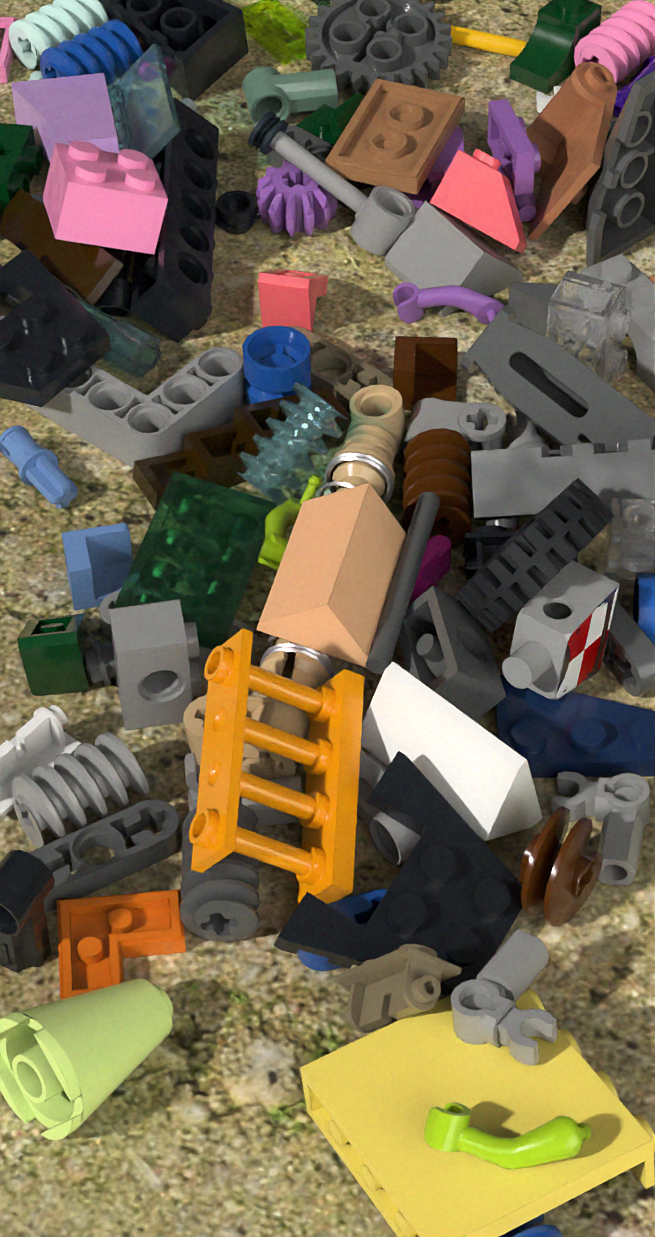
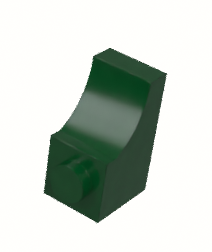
(551, 48)

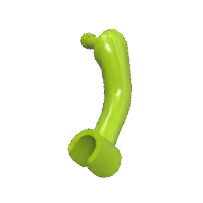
(279, 520)
(553, 1141)

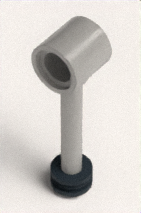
(378, 216)

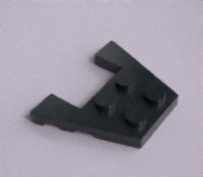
(46, 337)
(444, 897)

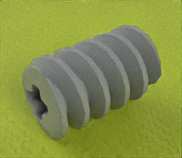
(75, 785)

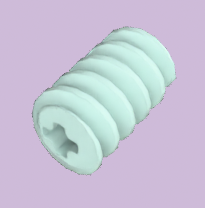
(52, 26)

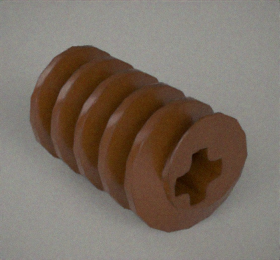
(440, 464)

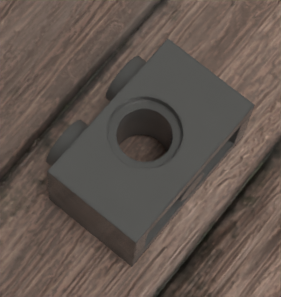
(450, 653)

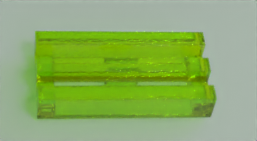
(271, 32)

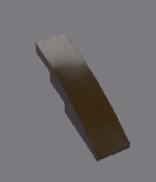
(80, 266)
(215, 451)

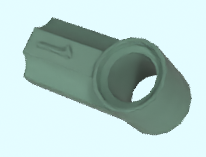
(288, 93)

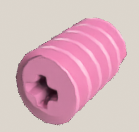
(621, 40)

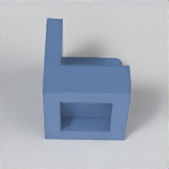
(96, 562)

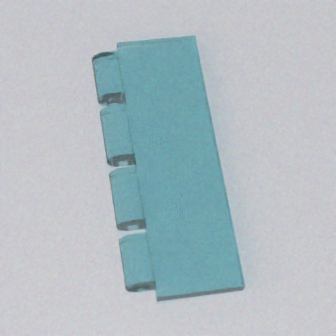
(144, 105)

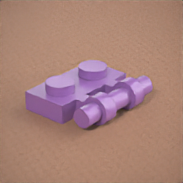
(518, 155)

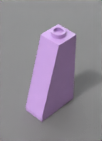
(66, 111)

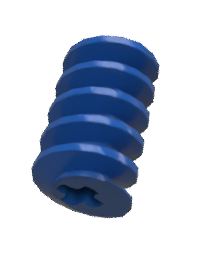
(100, 50)

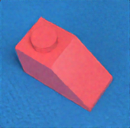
(481, 198)

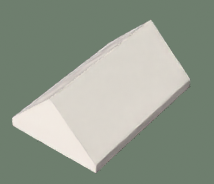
(459, 757)

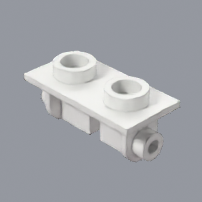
(33, 745)

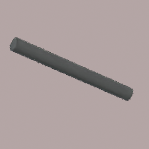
(403, 583)

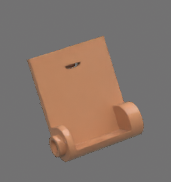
(571, 140)

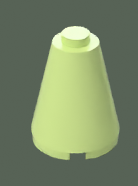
(77, 1050)

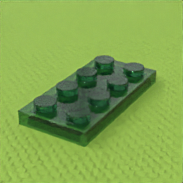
(199, 552)

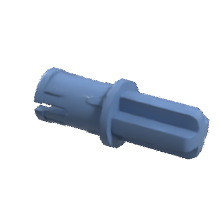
(37, 466)

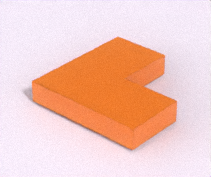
(106, 929)

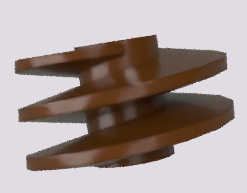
(558, 875)

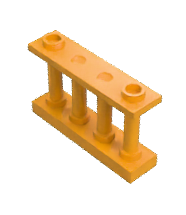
(329, 757)

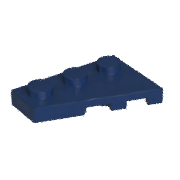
(576, 734)

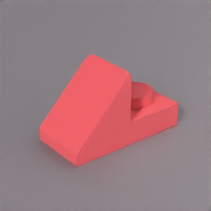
(290, 297)

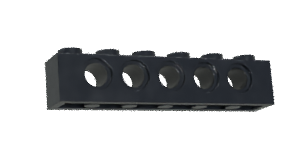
(176, 282)

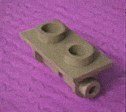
(394, 986)

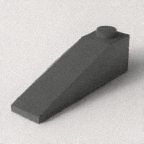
(623, 188)

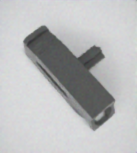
(553, 386)

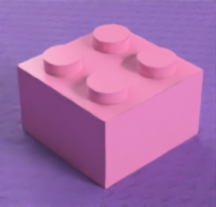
(104, 197)

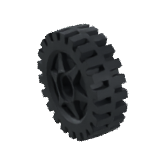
(534, 555)

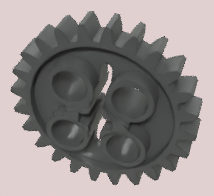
(380, 41)

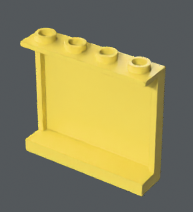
(376, 1103)

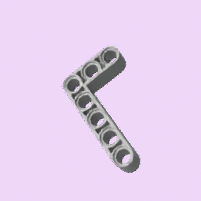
(155, 424)

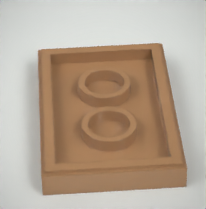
(396, 135)

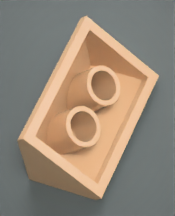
(335, 574)

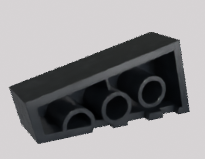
(195, 37)

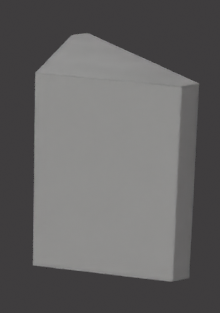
(446, 251)

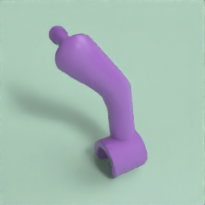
(412, 301)

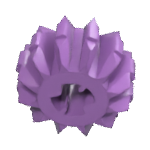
(293, 201)

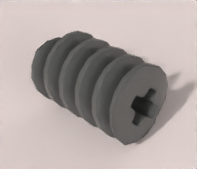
(223, 898)

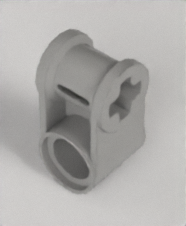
(460, 417)

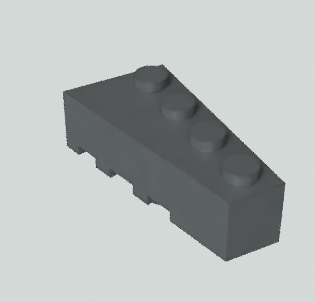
(526, 479)

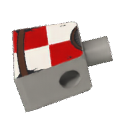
(557, 650)

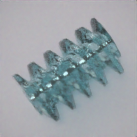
(291, 444)

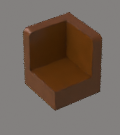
(425, 368)

